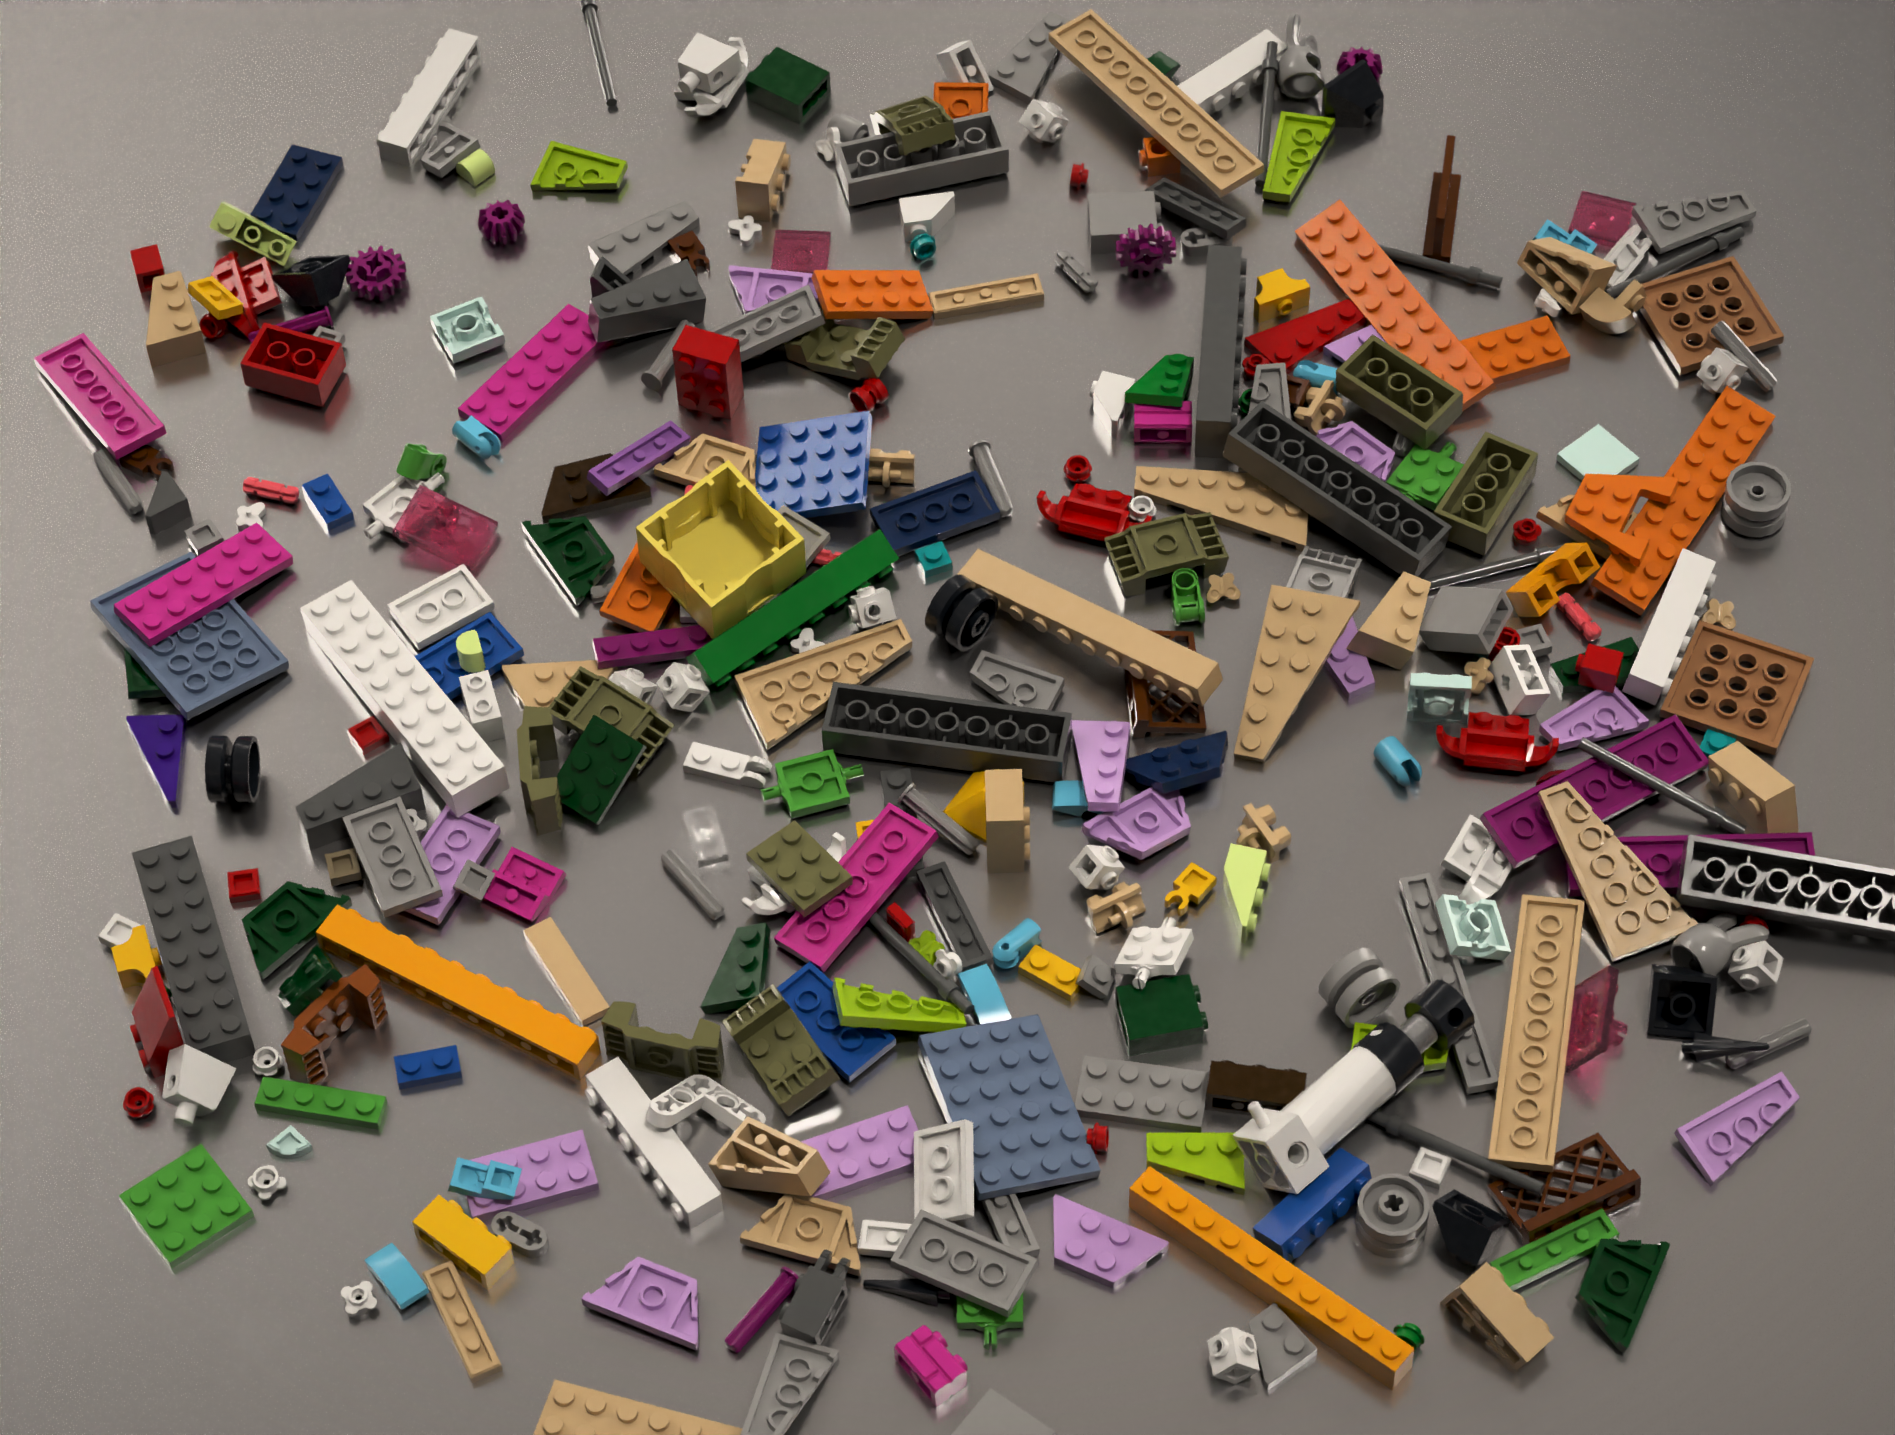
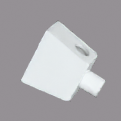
(707, 65)
(194, 1083)

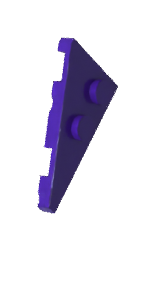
(162, 745)

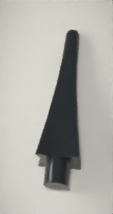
(1710, 1047)
(911, 1288)

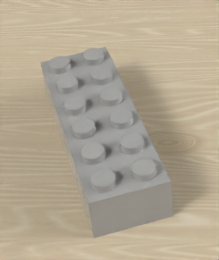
(875, 170)

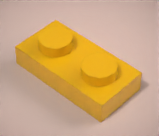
(215, 298)
(1051, 972)

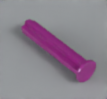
(303, 324)
(761, 1310)

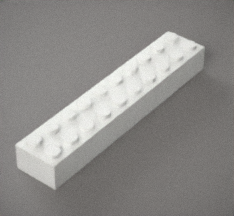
(405, 698)

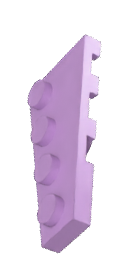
(1349, 668)
(1735, 1126)

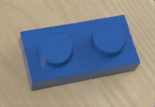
(327, 502)
(427, 1067)

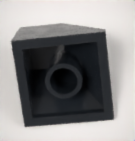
(1353, 97)
(314, 279)
(1680, 1001)
(1468, 1227)

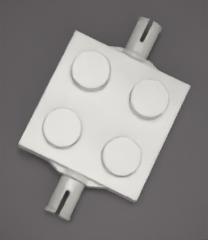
(390, 502)
(1154, 951)

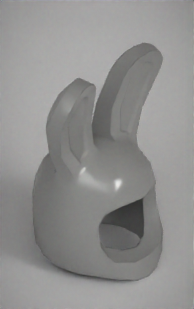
(1300, 65)
(1712, 944)

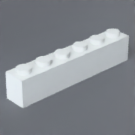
(1231, 74)
(428, 97)
(1669, 627)
(656, 1148)

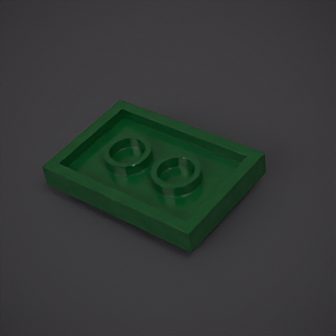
(597, 769)

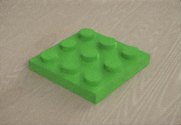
(186, 1206)

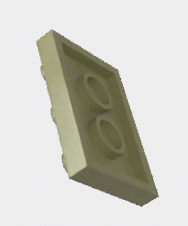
(799, 868)

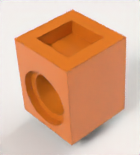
(1157, 158)

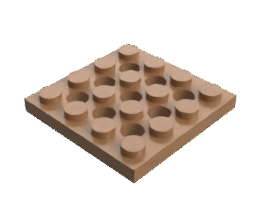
(1713, 301)
(1746, 703)

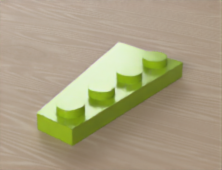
(1293, 153)
(895, 1011)

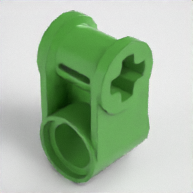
(419, 462)
(1186, 602)

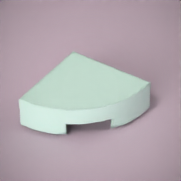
(289, 1144)

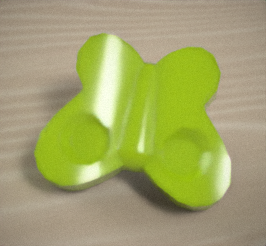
(927, 945)

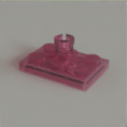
(445, 528)
(1593, 1020)

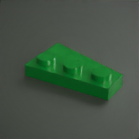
(1164, 383)

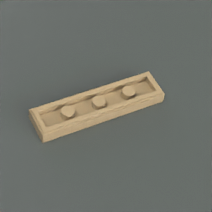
(986, 296)
(566, 971)
(462, 1321)

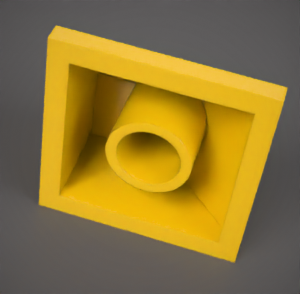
(969, 806)

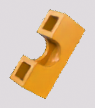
(1538, 589)

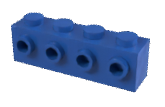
(1307, 1215)

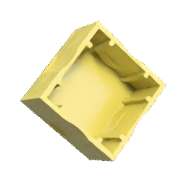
(721, 550)

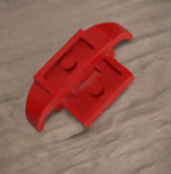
(250, 285)
(1089, 511)
(1496, 743)

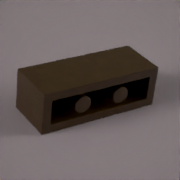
(1235, 1086)

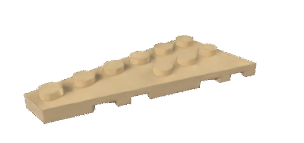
(1232, 499)
(1290, 653)
(799, 687)
(1617, 887)

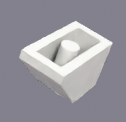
(963, 64)
(925, 213)
(1109, 401)

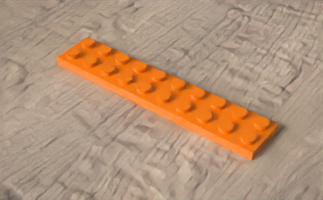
(1390, 300)
(1703, 466)

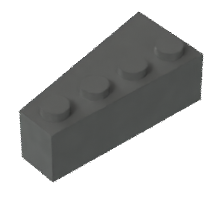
(648, 304)
(368, 786)

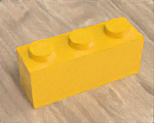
(464, 1241)

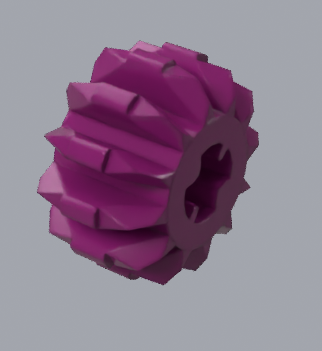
(1354, 55)
(501, 222)

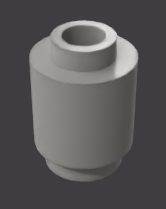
(849, 128)

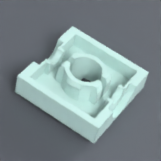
(467, 343)
(1439, 698)
(1473, 928)

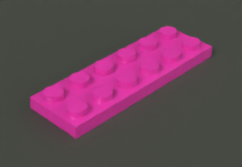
(533, 373)
(100, 396)
(203, 584)
(877, 866)

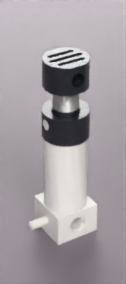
(1290, 1143)

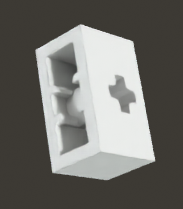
(1519, 680)
(482, 705)

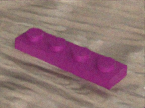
(648, 646)

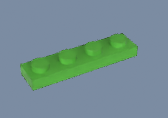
(320, 1103)
(1555, 1250)

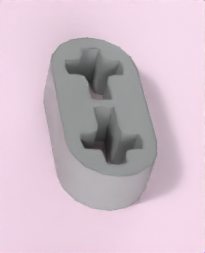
(1201, 238)
(522, 1230)

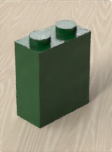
(787, 85)
(1160, 1015)

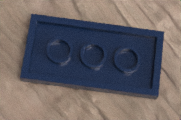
(297, 190)
(935, 513)

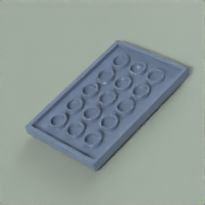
(205, 659)
(1018, 1103)

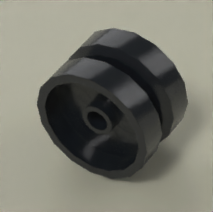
(961, 612)
(232, 769)

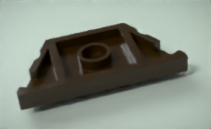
(574, 494)

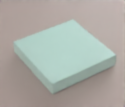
(1597, 454)

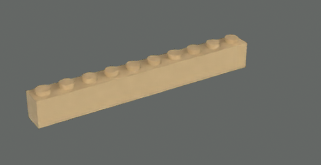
(1095, 629)

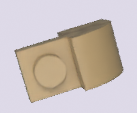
(1612, 314)

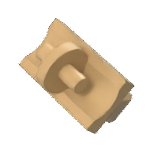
(1322, 409)
(891, 467)
(1258, 835)
(1116, 908)

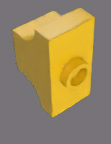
(1279, 295)
(135, 958)

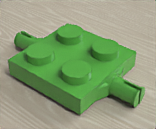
(1426, 475)
(812, 783)
(980, 1318)

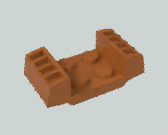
(328, 1016)

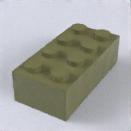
(1399, 391)
(1486, 491)

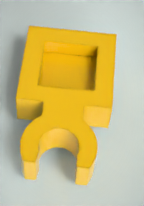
(1191, 885)

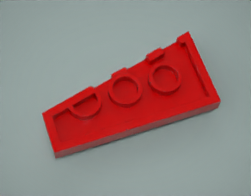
(1306, 335)

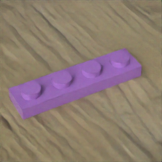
(638, 458)

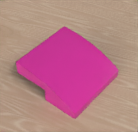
(524, 884)

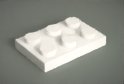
(441, 606)
(944, 1170)

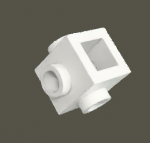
(1044, 121)
(1721, 370)
(881, 610)
(635, 683)
(682, 687)
(1097, 867)
(1755, 965)
(1233, 1355)

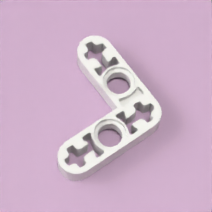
(707, 1097)

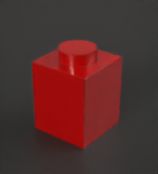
(147, 265)
(1599, 667)

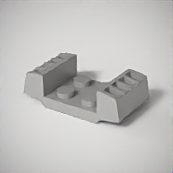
(1325, 573)

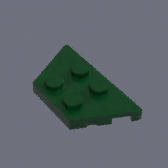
(572, 553)
(287, 923)
(308, 980)
(1620, 1285)

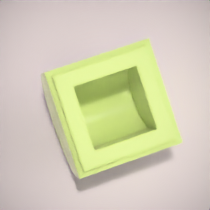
(476, 167)
(470, 652)

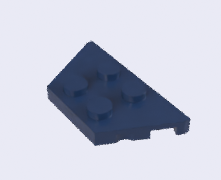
(1180, 764)

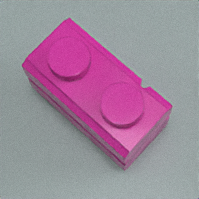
(1163, 423)
(931, 1365)

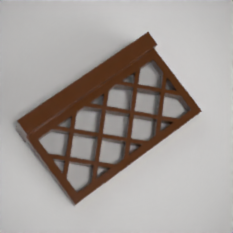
(1442, 208)
(1141, 700)
(1605, 1194)

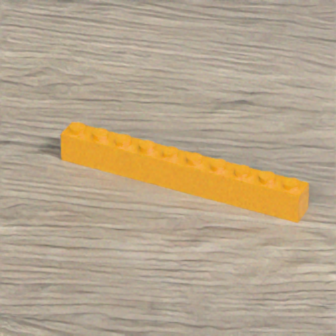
(459, 992)
(1271, 1278)

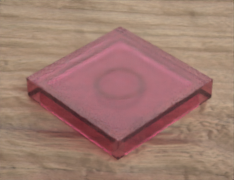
(1602, 218)
(801, 250)

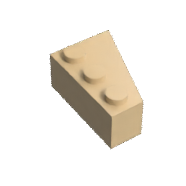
(762, 179)
(1565, 271)
(172, 322)
(1395, 623)
(1754, 789)
(1006, 821)
(768, 1161)
(1500, 1315)

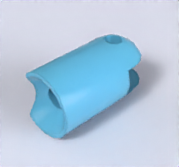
(1315, 373)
(477, 437)
(1396, 760)
(1016, 944)

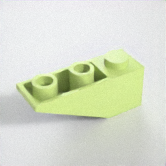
(252, 233)
(1242, 882)

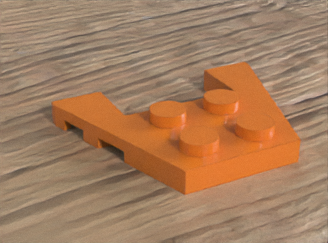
(1606, 504)

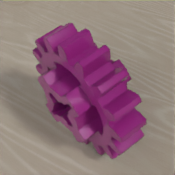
(1145, 248)
(376, 272)

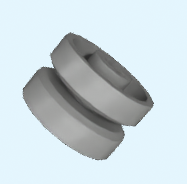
(1756, 499)
(1359, 987)
(1392, 1215)

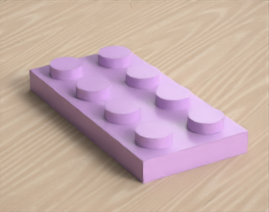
(448, 847)
(866, 1152)
(549, 1173)

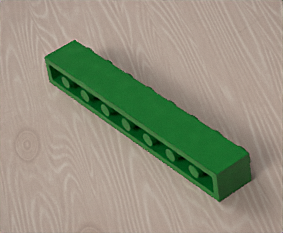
(792, 608)

